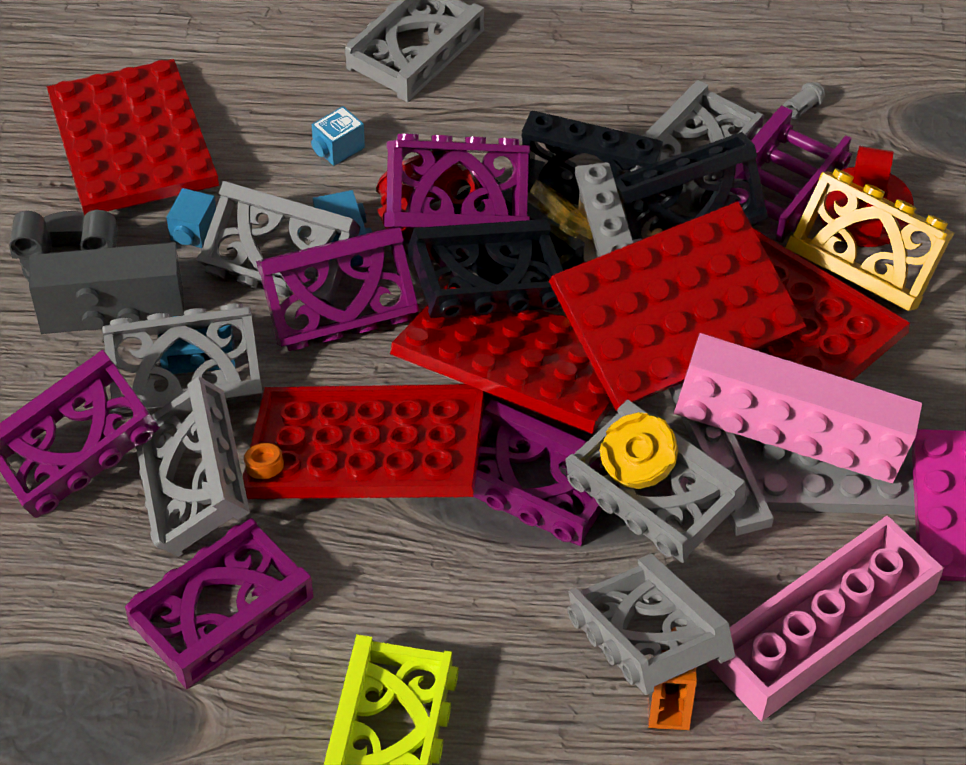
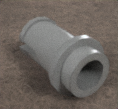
(811, 95)

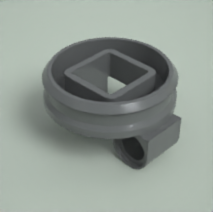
(37, 234)

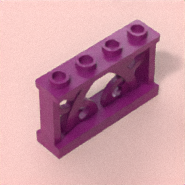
(418, 209)
(292, 270)
(72, 470)
(532, 505)
(217, 566)

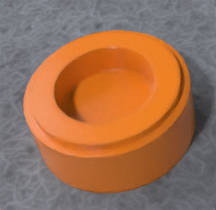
(263, 461)

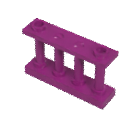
(772, 134)

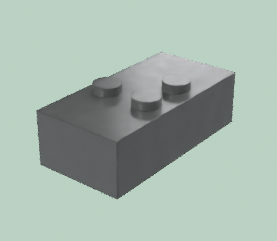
(104, 284)

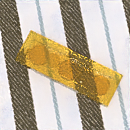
(561, 210)

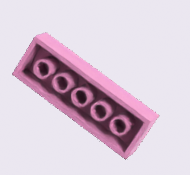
(798, 408)
(826, 616)

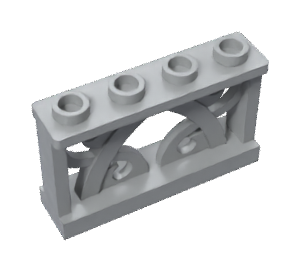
(456, 33)
(695, 108)
(250, 206)
(604, 210)
(184, 328)
(208, 419)
(709, 482)
(699, 640)

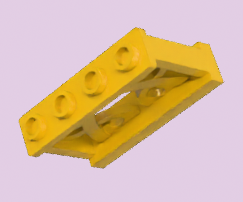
(822, 247)

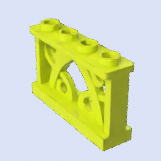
(365, 677)

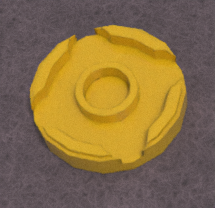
(639, 450)

